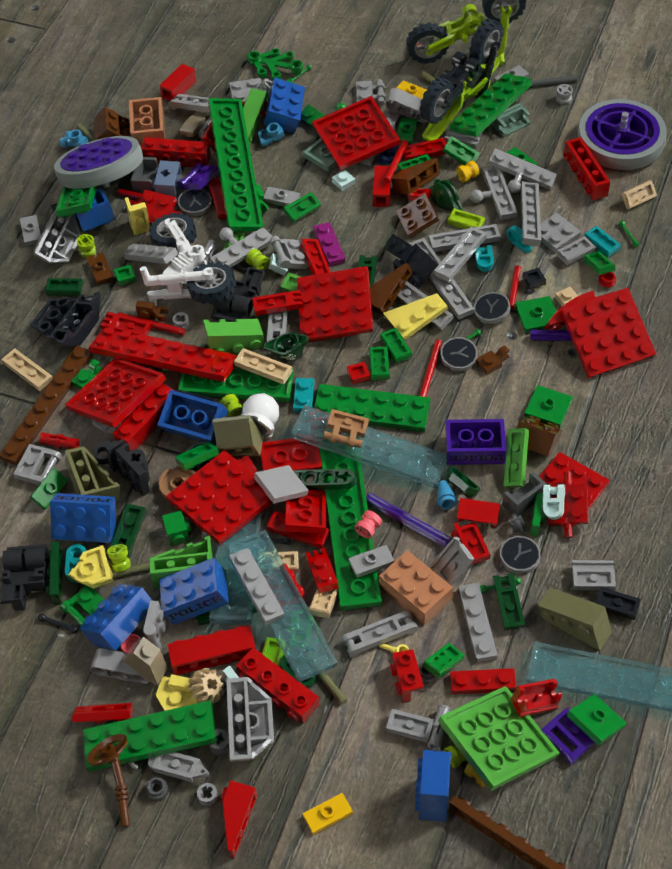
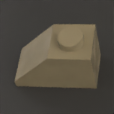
(146, 660)

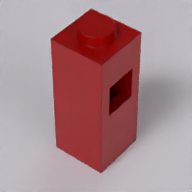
(178, 82)
(381, 190)

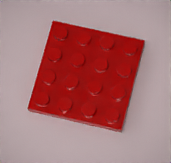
(356, 132)
(335, 304)
(608, 332)
(115, 392)
(220, 497)

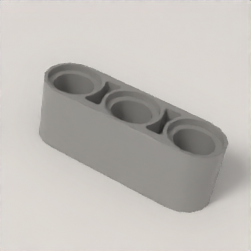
(404, 104)
(110, 664)

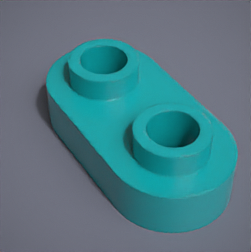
(71, 561)

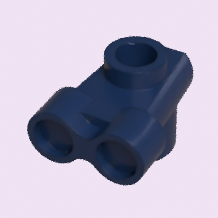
(388, 155)

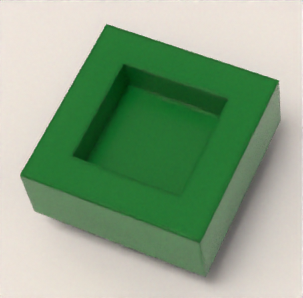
(124, 275)

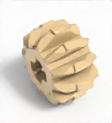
(206, 686)

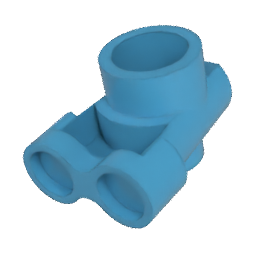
(273, 133)
(73, 139)

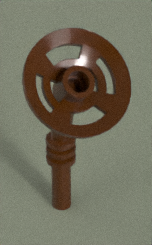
(111, 755)

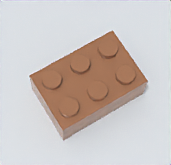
(146, 119)
(415, 587)

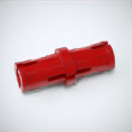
(59, 441)

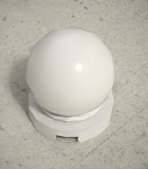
(263, 412)

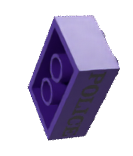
(475, 441)

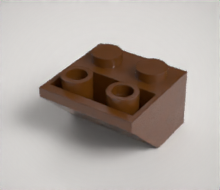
(110, 124)
(541, 436)

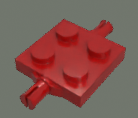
(157, 204)
(575, 506)

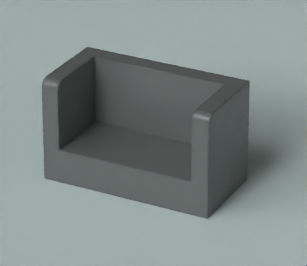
(144, 175)
(523, 497)

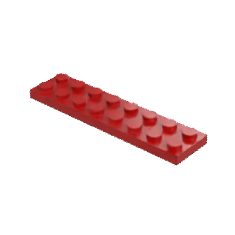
(164, 354)

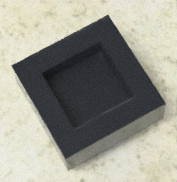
(534, 278)

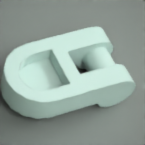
(553, 507)

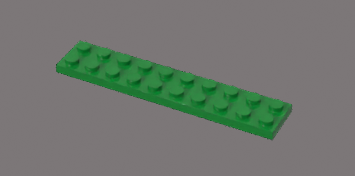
(235, 165)
(344, 511)

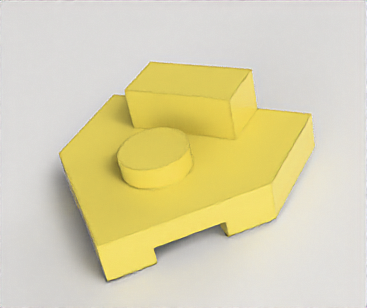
(93, 568)
(174, 692)

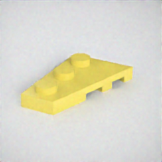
(416, 315)

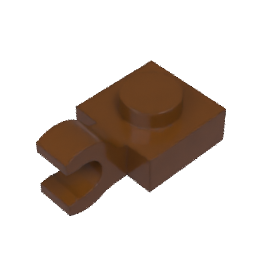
(148, 311)
(490, 362)

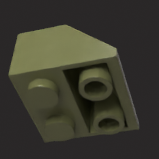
(238, 436)

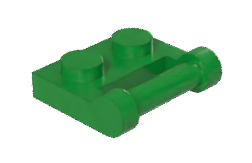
(86, 599)

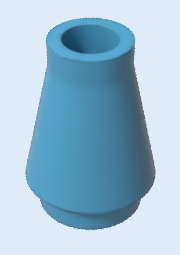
(445, 496)

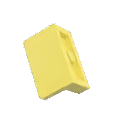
(138, 217)

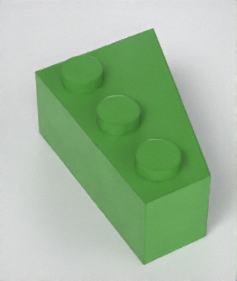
(233, 336)
(175, 561)

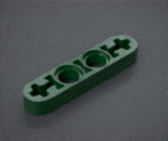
(320, 475)

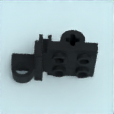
(240, 303)
(131, 464)
(23, 573)

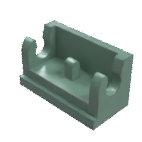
(512, 120)

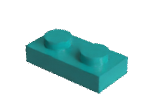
(303, 393)

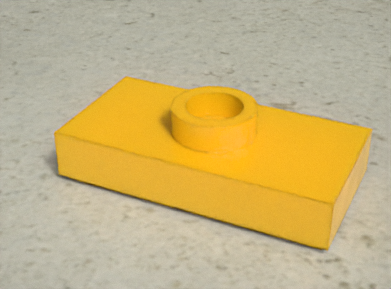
(411, 89)
(327, 813)

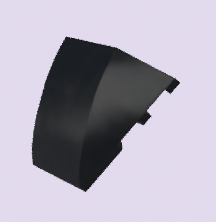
(68, 319)

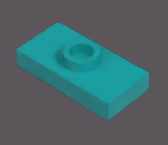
(602, 241)

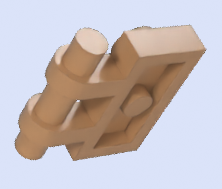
(348, 424)

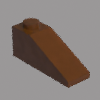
(414, 177)
(387, 289)

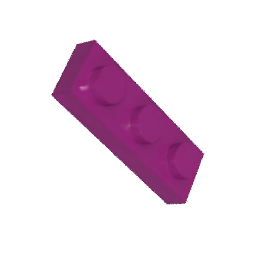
(329, 244)

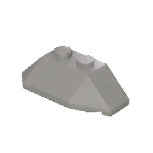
(58, 239)
(248, 719)

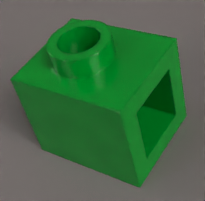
(176, 527)

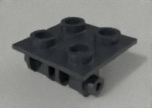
(420, 264)

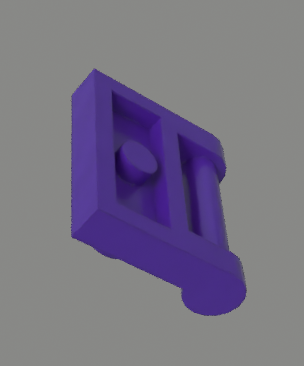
(198, 177)
(572, 733)

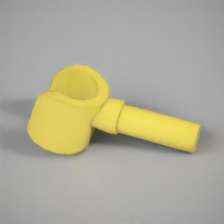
(402, 647)

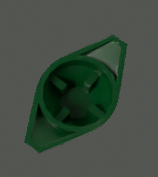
(445, 195)
(287, 346)

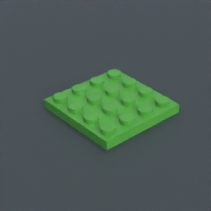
(497, 739)

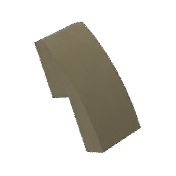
(194, 124)

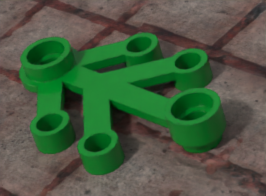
(256, 59)

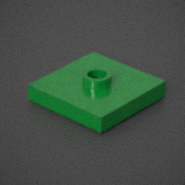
(535, 313)
(548, 405)
(596, 719)

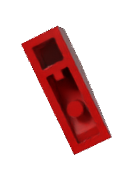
(237, 806)

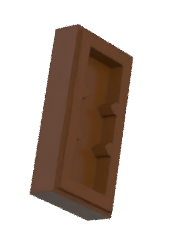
(100, 268)

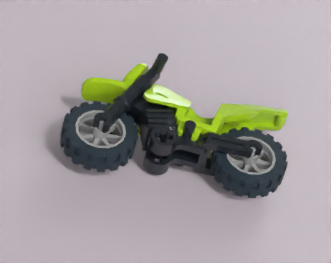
(463, 81)

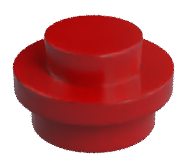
(607, 280)

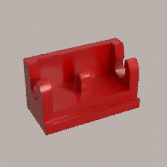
(478, 511)
(536, 698)

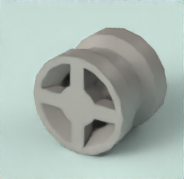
(564, 94)

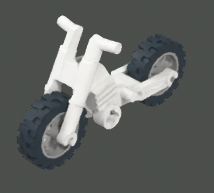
(189, 265)

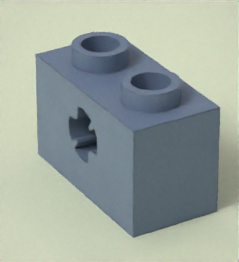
(167, 177)

